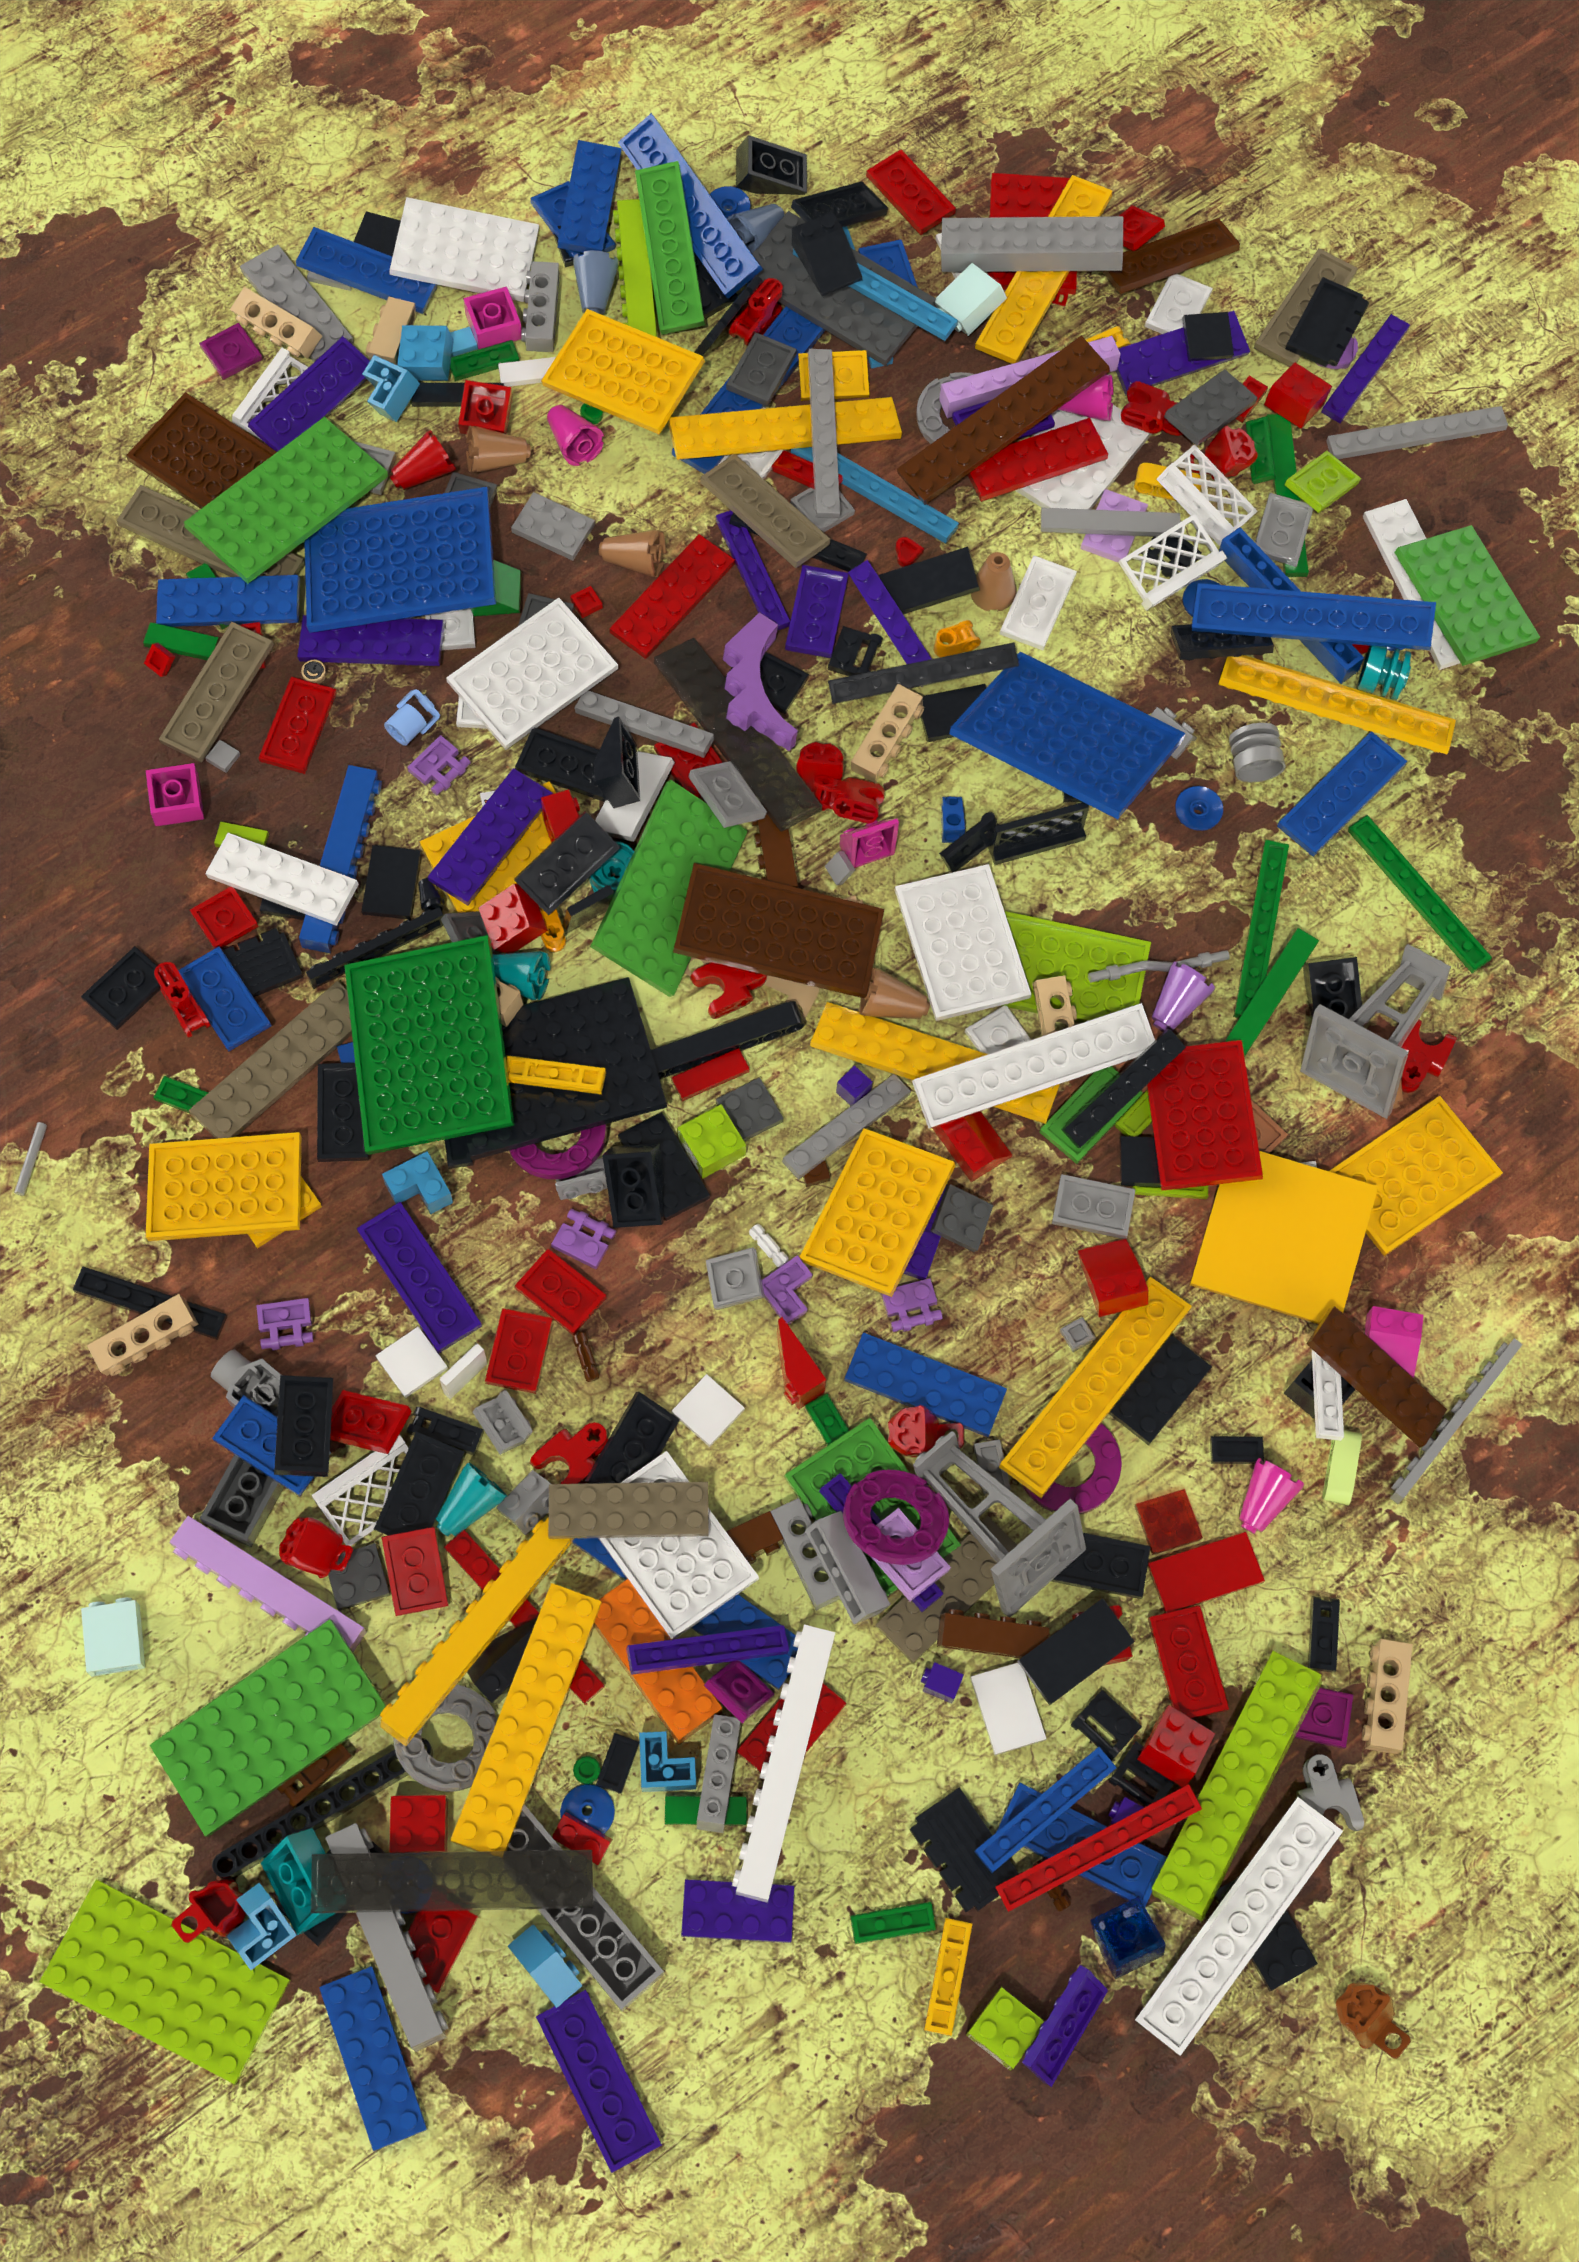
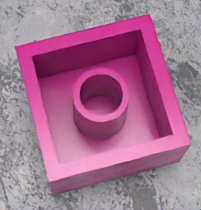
(492, 317)
(174, 794)

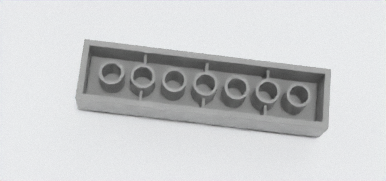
(1032, 244)
(593, 1933)
(394, 1957)

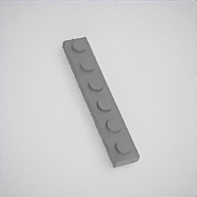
(645, 723)
(846, 1126)

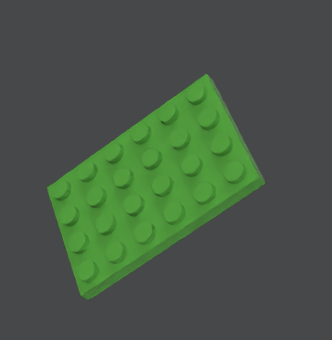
(1470, 595)
(855, 1456)

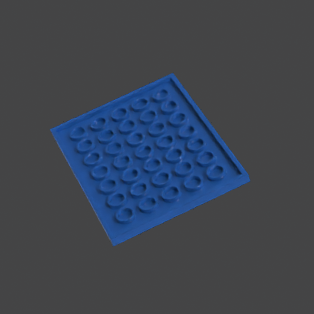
(400, 560)
(1068, 735)

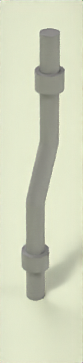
(1114, 972)

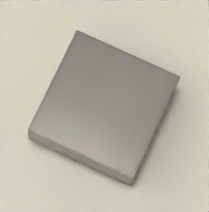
(222, 756)
(840, 868)
(1077, 1334)

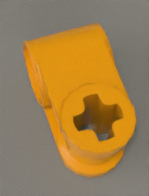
(959, 639)
(554, 929)

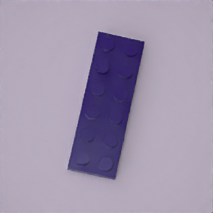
(1166, 357)
(311, 395)
(376, 643)
(489, 837)
(419, 1277)
(598, 2081)

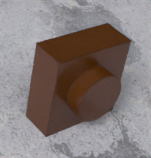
(817, 1175)

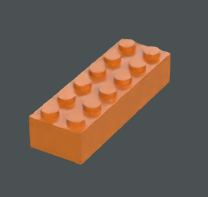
(673, 1694)

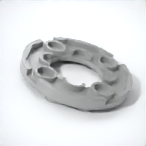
(929, 408)
(460, 1774)

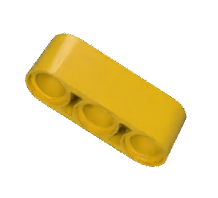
(1147, 483)

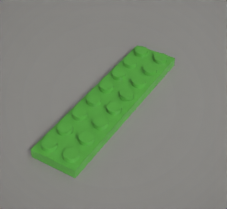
(670, 248)

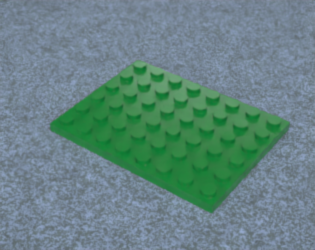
(428, 1045)

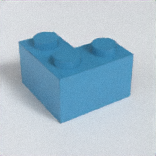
(392, 386)
(421, 1178)
(658, 1771)
(263, 1931)
(546, 1964)

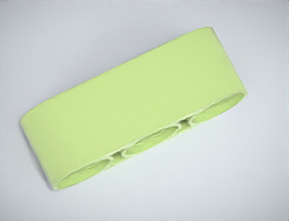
(1342, 1468)

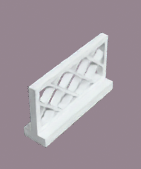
(264, 386)
(1198, 503)
(1179, 580)
(353, 1477)

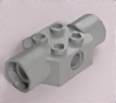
(253, 1380)

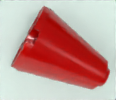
(422, 463)

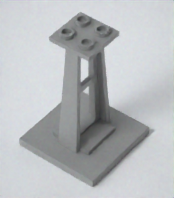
(1359, 1061)
(1035, 1559)

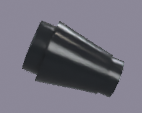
(429, 896)

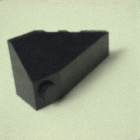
(499, 1662)

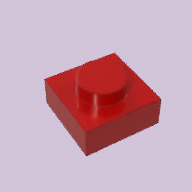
(586, 601)
(159, 659)

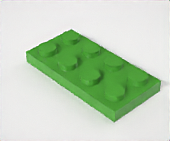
(1082, 1097)

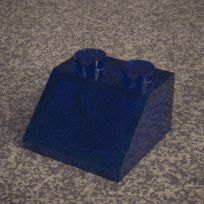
(1127, 1937)

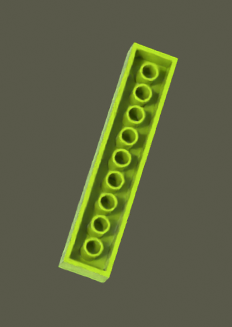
(1237, 1786)

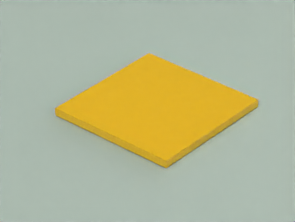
(1286, 1239)

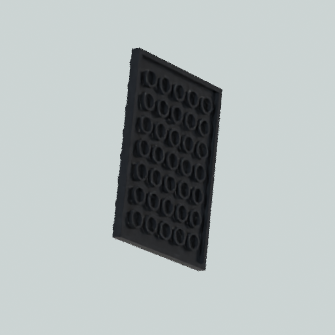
(581, 1028)

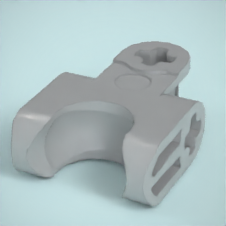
(1328, 1792)

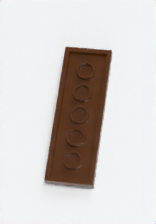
(1173, 255)
(1377, 1376)

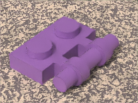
(433, 760)
(580, 1245)
(911, 1298)
(282, 1316)

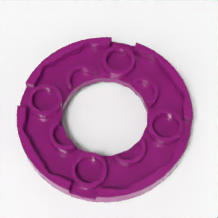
(563, 1164)
(1098, 1486)
(907, 1487)

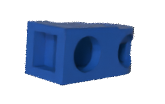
(952, 819)

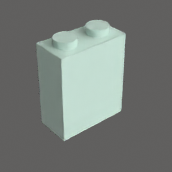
(971, 298)
(113, 1637)

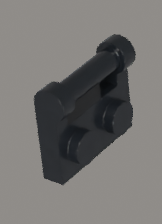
(847, 651)
(1111, 1719)
(1144, 1773)

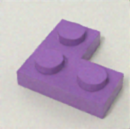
(780, 1288)

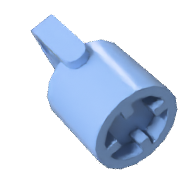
(408, 721)

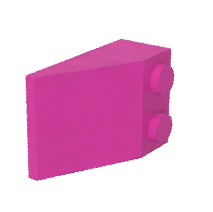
(870, 842)
(1396, 1334)

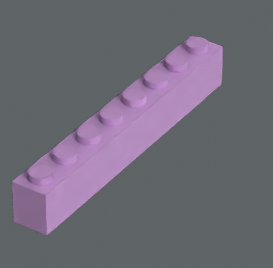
(989, 384)
(259, 1582)

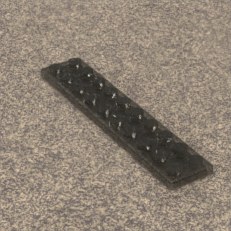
(751, 752)
(451, 1881)

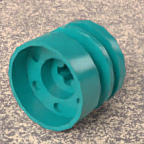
(1384, 671)
(614, 865)

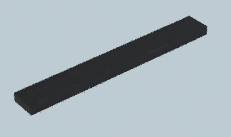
(923, 673)

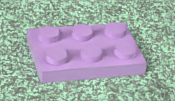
(1113, 546)
(910, 1578)

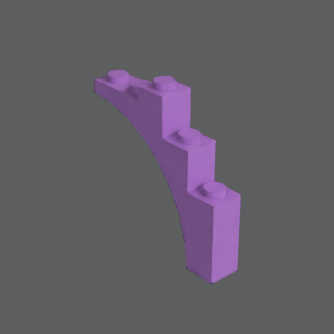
(750, 703)

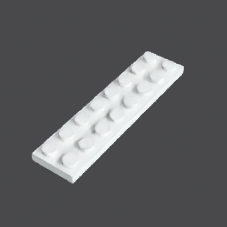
(1394, 527)

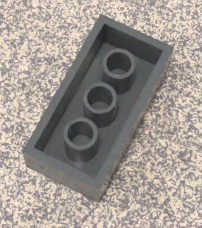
(241, 1502)

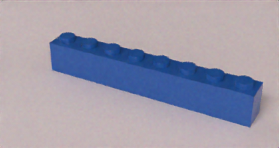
(1261, 572)
(344, 846)

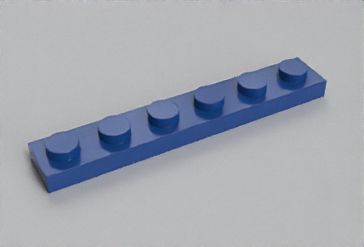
(1045, 1809)

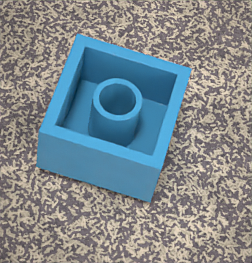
(426, 351)

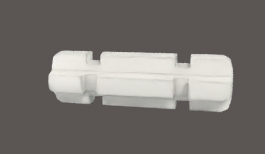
(768, 1245)

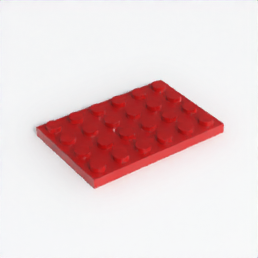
(1026, 197)
(1204, 1118)

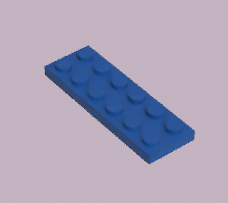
(589, 197)
(360, 268)
(228, 600)
(1342, 794)
(925, 1382)
(1125, 1874)
(373, 2058)

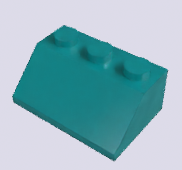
(290, 1875)

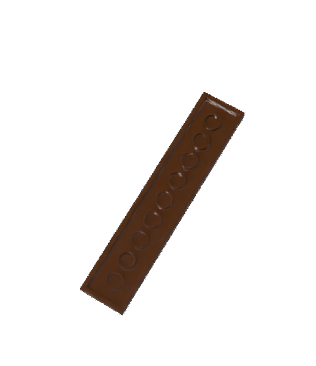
(1003, 420)

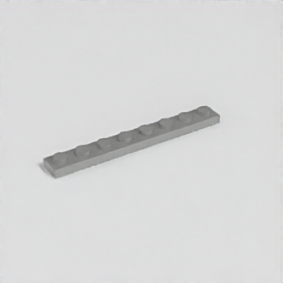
(1417, 432)
(823, 433)
(1448, 1428)

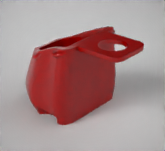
(1230, 451)
(818, 760)
(917, 1430)
(313, 1547)
(213, 1908)

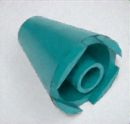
(524, 971)
(468, 1501)

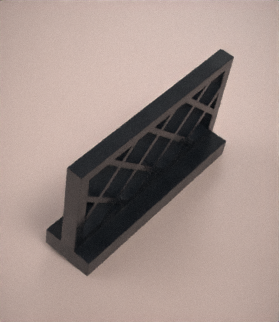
(1039, 833)

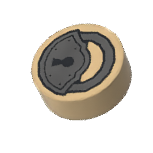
(314, 671)

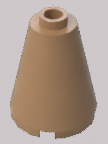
(494, 449)
(636, 551)
(995, 583)
(892, 998)

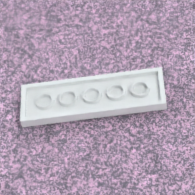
(282, 879)

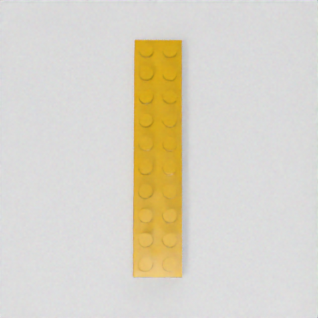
(1033, 291)
(779, 428)
(1338, 702)
(908, 1053)
(1094, 1389)
(526, 1721)

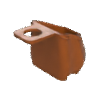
(1369, 2017)

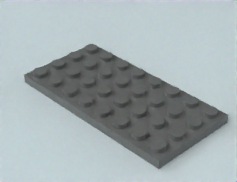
(843, 312)

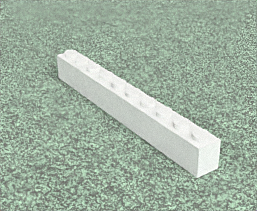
(785, 1763)

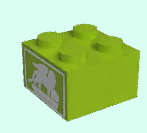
(711, 1141)
(1005, 2029)

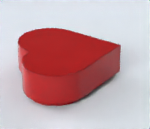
(907, 551)

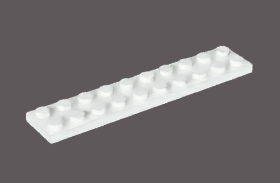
(1033, 1065)
(1238, 1926)

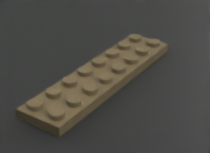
(163, 523)
(276, 1065)

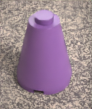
(1180, 996)

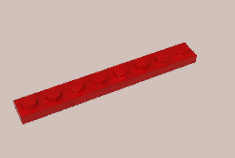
(481, 1571)
(1098, 1847)

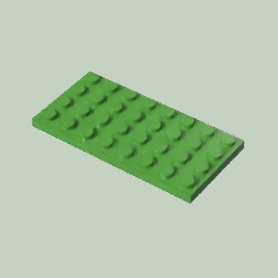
(285, 500)
(650, 898)
(268, 1727)

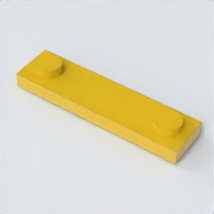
(555, 1074)
(948, 1977)

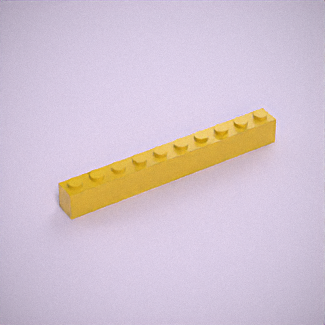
(473, 1634)

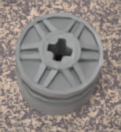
(1257, 752)

